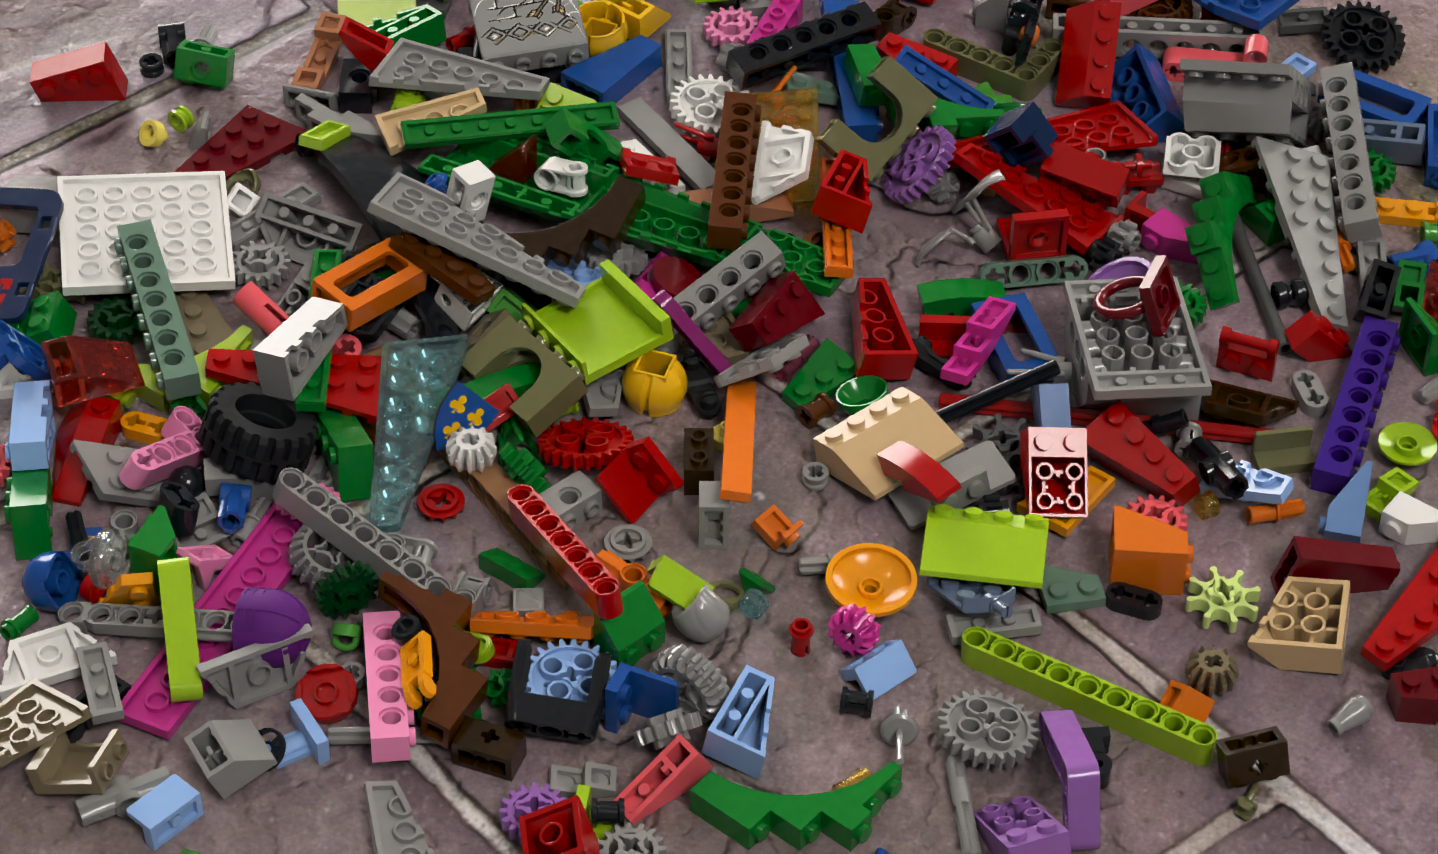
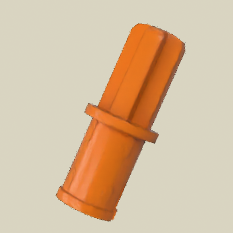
(1345, 247)
(1269, 512)

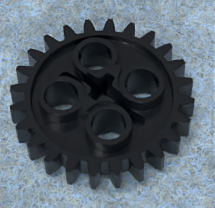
(1362, 36)

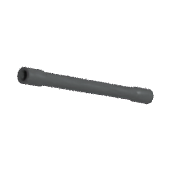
(1260, 287)

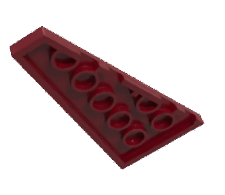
(244, 143)

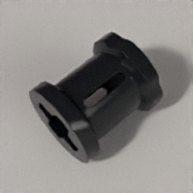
(850, 695)
(607, 812)

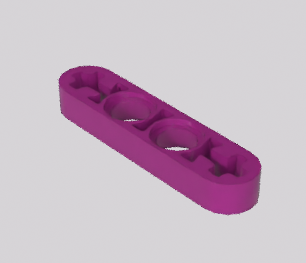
(691, 333)

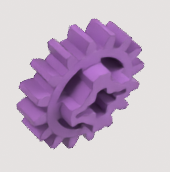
(523, 803)

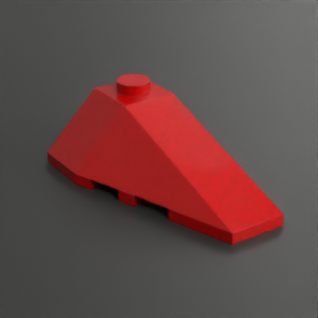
(89, 421)

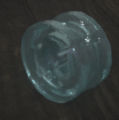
(753, 603)

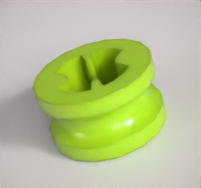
(181, 118)

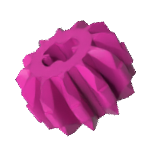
(853, 630)

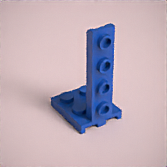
(21, 352)

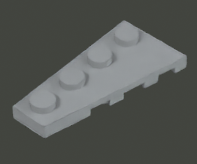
(392, 820)

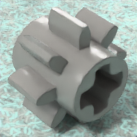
(945, 188)
(1126, 235)

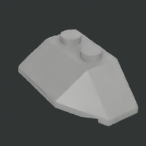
(304, 228)

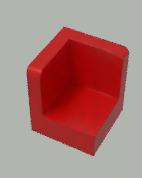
(1136, 210)

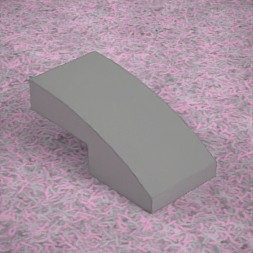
(598, 776)

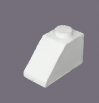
(1409, 521)

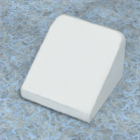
(241, 200)

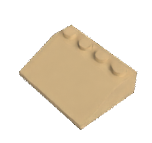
(853, 444)

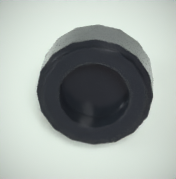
(406, 628)

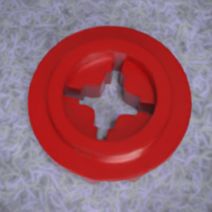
(435, 495)

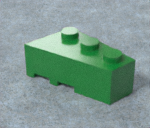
(416, 24)

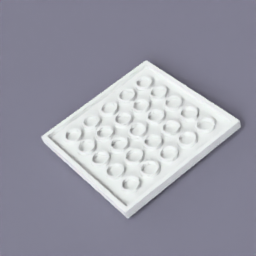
(186, 215)

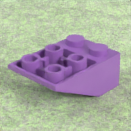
(1021, 828)

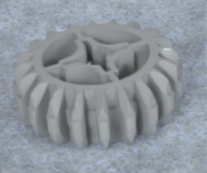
(315, 561)
(699, 681)

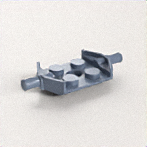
(973, 596)

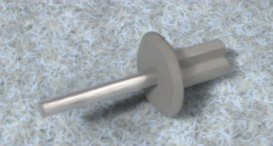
(899, 731)

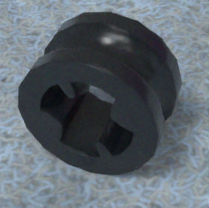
(151, 65)

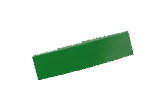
(519, 377)

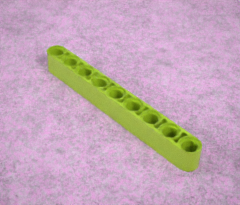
(1088, 696)

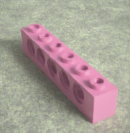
(386, 702)

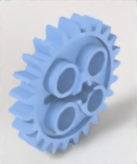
(564, 671)

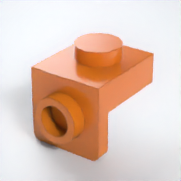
(776, 528)

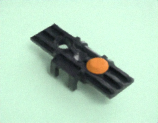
(1021, 29)

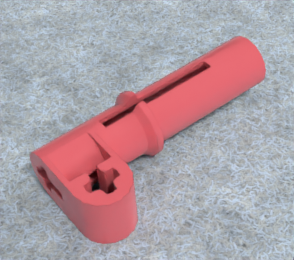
(270, 316)

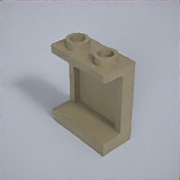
(77, 767)

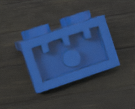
(638, 693)

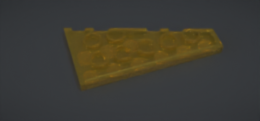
(800, 111)

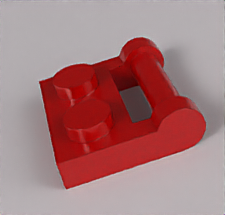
(649, 167)
(1247, 354)

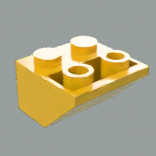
(641, 16)

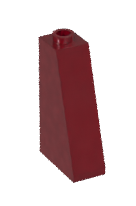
(1363, 565)

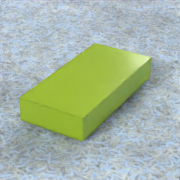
(324, 135)

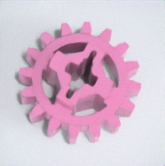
(730, 26)

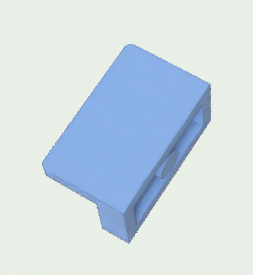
(881, 668)
(166, 810)

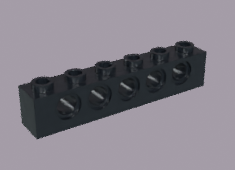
(802, 45)

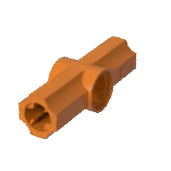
(629, 574)

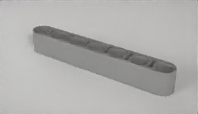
(351, 531)

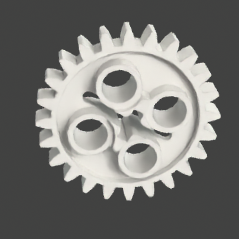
(701, 102)

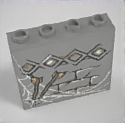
(529, 32)

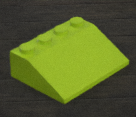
(984, 546)

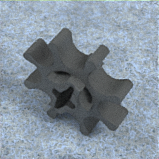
(1004, 437)

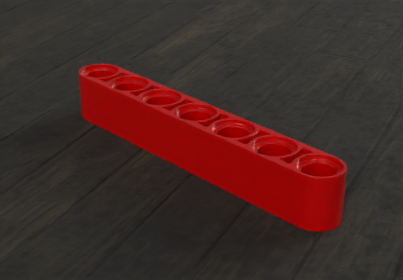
(565, 551)

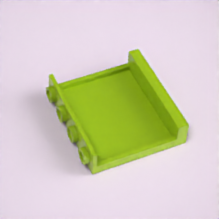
(606, 327)

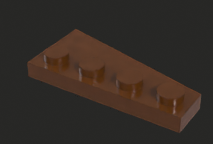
(444, 266)

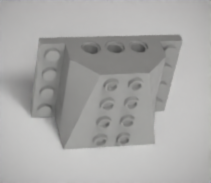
(1246, 101)
(1124, 359)

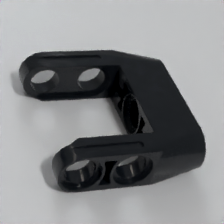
(554, 715)

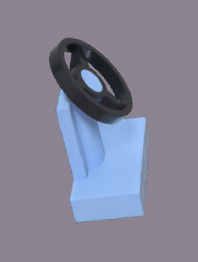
(304, 741)

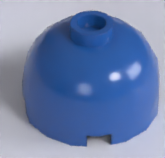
(50, 580)

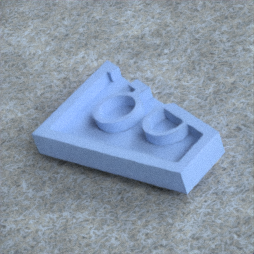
(1263, 485)

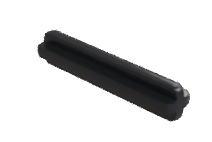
(77, 534)

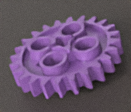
(919, 164)

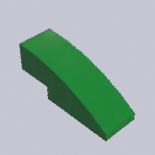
(956, 295)

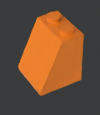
(1148, 553)

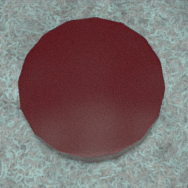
(672, 275)

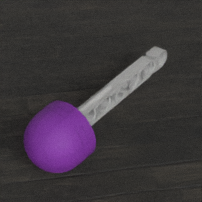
(259, 618)

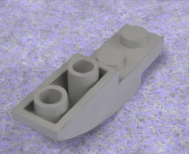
(313, 113)

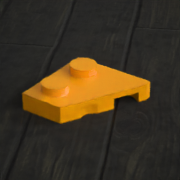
(133, 590)

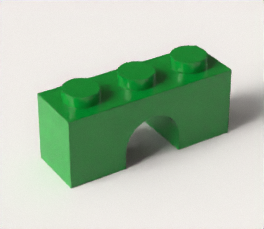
(573, 134)

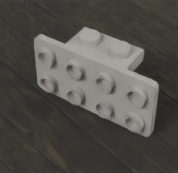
(978, 471)

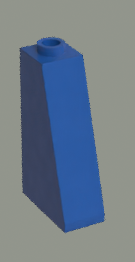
(614, 71)

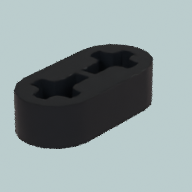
(1133, 601)

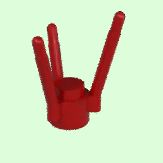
(706, 144)

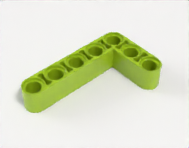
(180, 629)

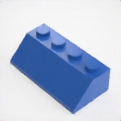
(1146, 92)

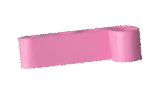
(160, 459)

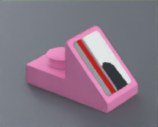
(204, 561)

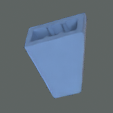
(1051, 405)

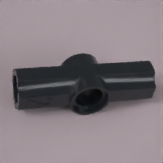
(1217, 468)

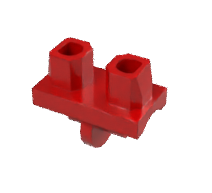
(1144, 174)

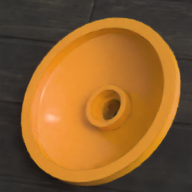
(872, 578)

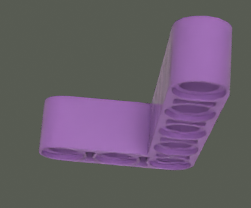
(1078, 774)

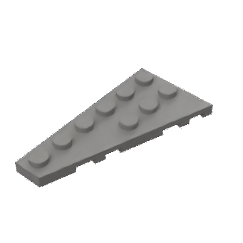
(438, 70)

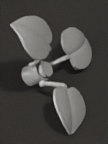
(981, 232)

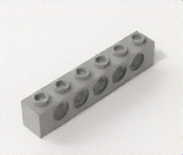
(712, 285)

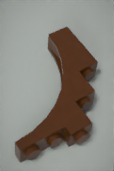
(454, 651)

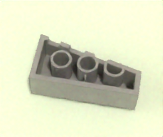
(298, 347)

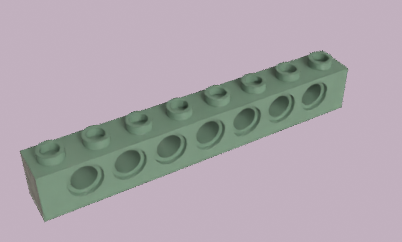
(158, 310)

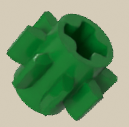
(498, 686)

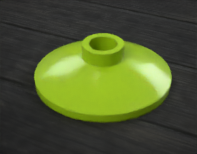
(1407, 443)

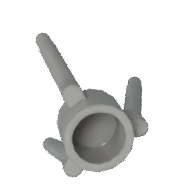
(1065, 367)

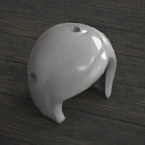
(704, 618)

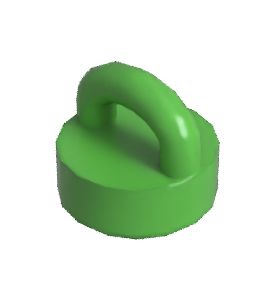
(346, 630)

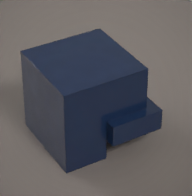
(1022, 136)

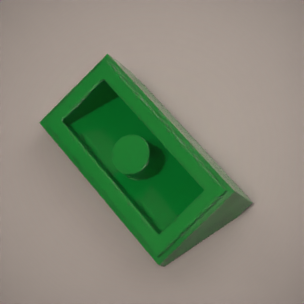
(509, 569)

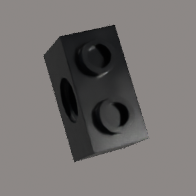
(354, 88)
(1377, 290)

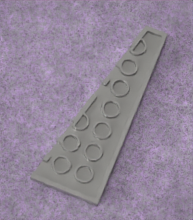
(1307, 217)

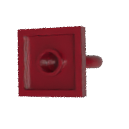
(1157, 297)

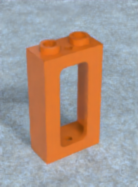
(378, 298)

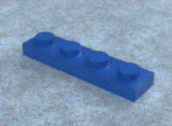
(940, 81)

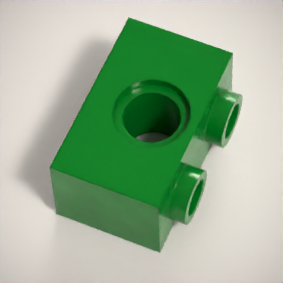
(218, 59)

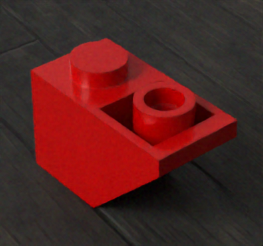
(1317, 339)

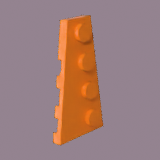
(534, 624)

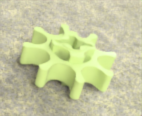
(1222, 599)

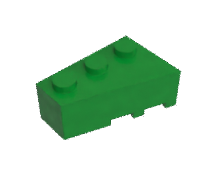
(346, 454)
(29, 512)

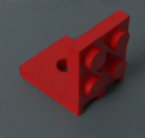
(1034, 234)

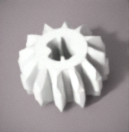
(471, 449)

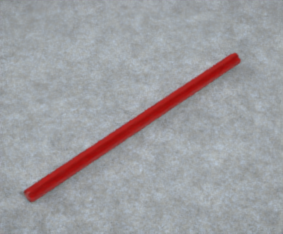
(1085, 416)

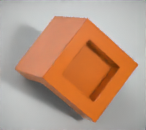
(1187, 701)

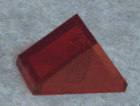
(518, 163)

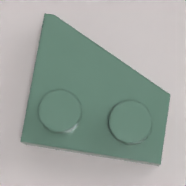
(826, 90)
(1070, 590)

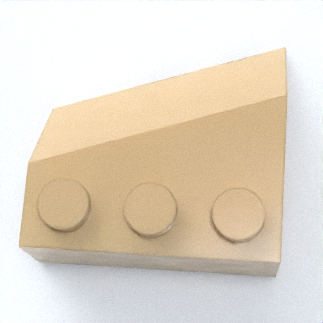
(1306, 626)

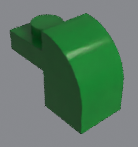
(1409, 284)

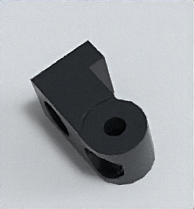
(1099, 742)

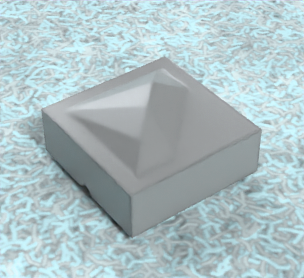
(528, 600)

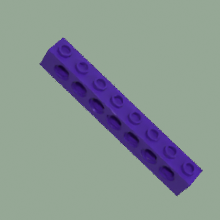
(1355, 405)

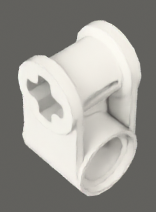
(562, 176)

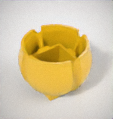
(603, 26)
(654, 384)

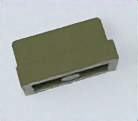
(1283, 450)

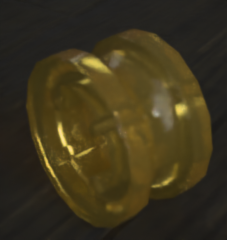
(1206, 505)

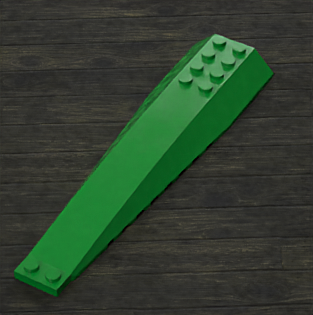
(664, 223)

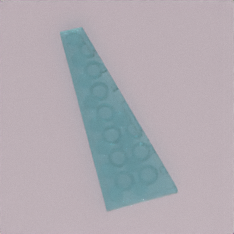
(411, 388)

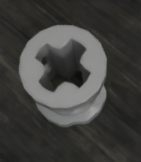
(1185, 439)

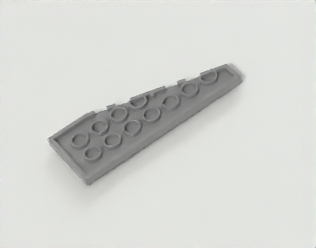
(435, 217)

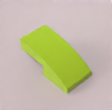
(1386, 489)

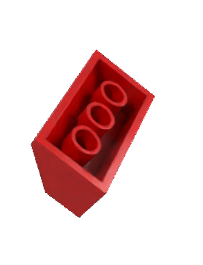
(1088, 55)

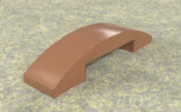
(322, 52)

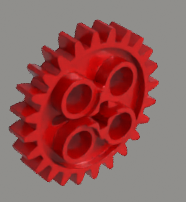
(583, 443)

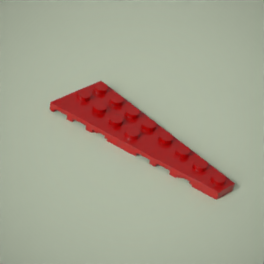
(1101, 126)
(1409, 621)

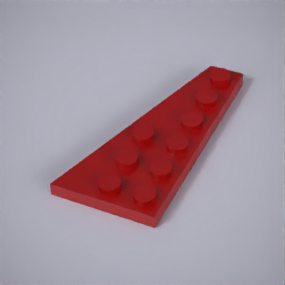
(1032, 194)
(351, 387)

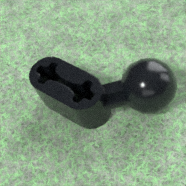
(179, 498)

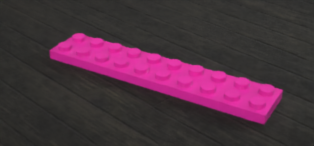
(258, 564)

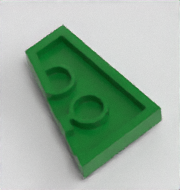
(822, 373)

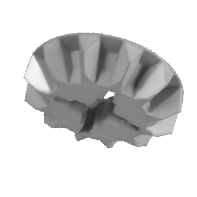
(637, 537)

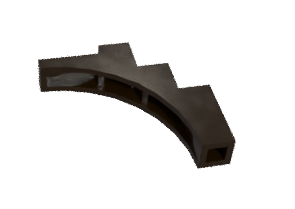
(601, 225)

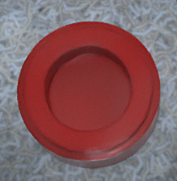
(89, 591)

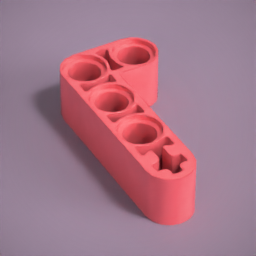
(1255, 50)

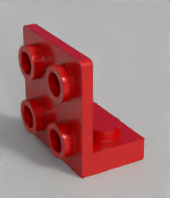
(638, 478)

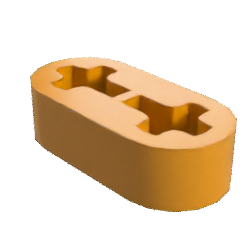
(142, 427)

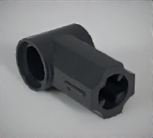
(170, 38)

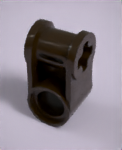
(894, 18)

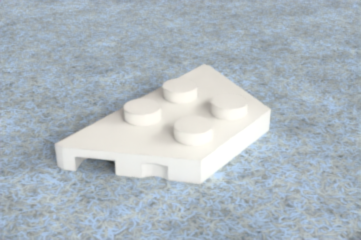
(781, 160)
(45, 657)

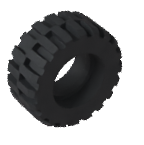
(256, 432)

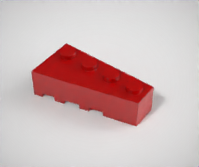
(879, 333)
(1133, 451)

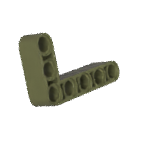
(986, 65)

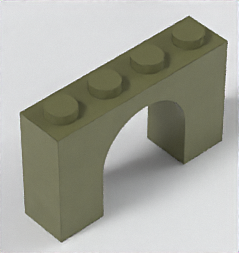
(911, 104)
(552, 393)

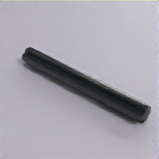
(999, 391)

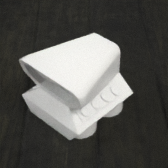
(1188, 161)

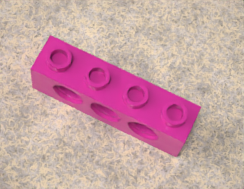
(778, 16)

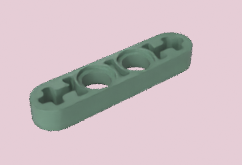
(1033, 270)

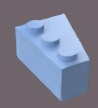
(31, 426)
(742, 724)

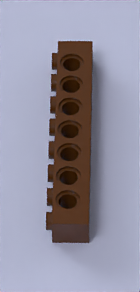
(734, 171)

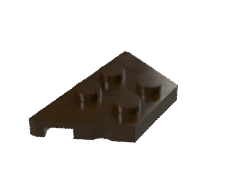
(1246, 405)

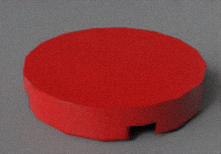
(328, 693)

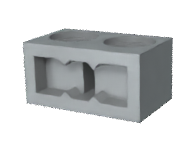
(712, 517)

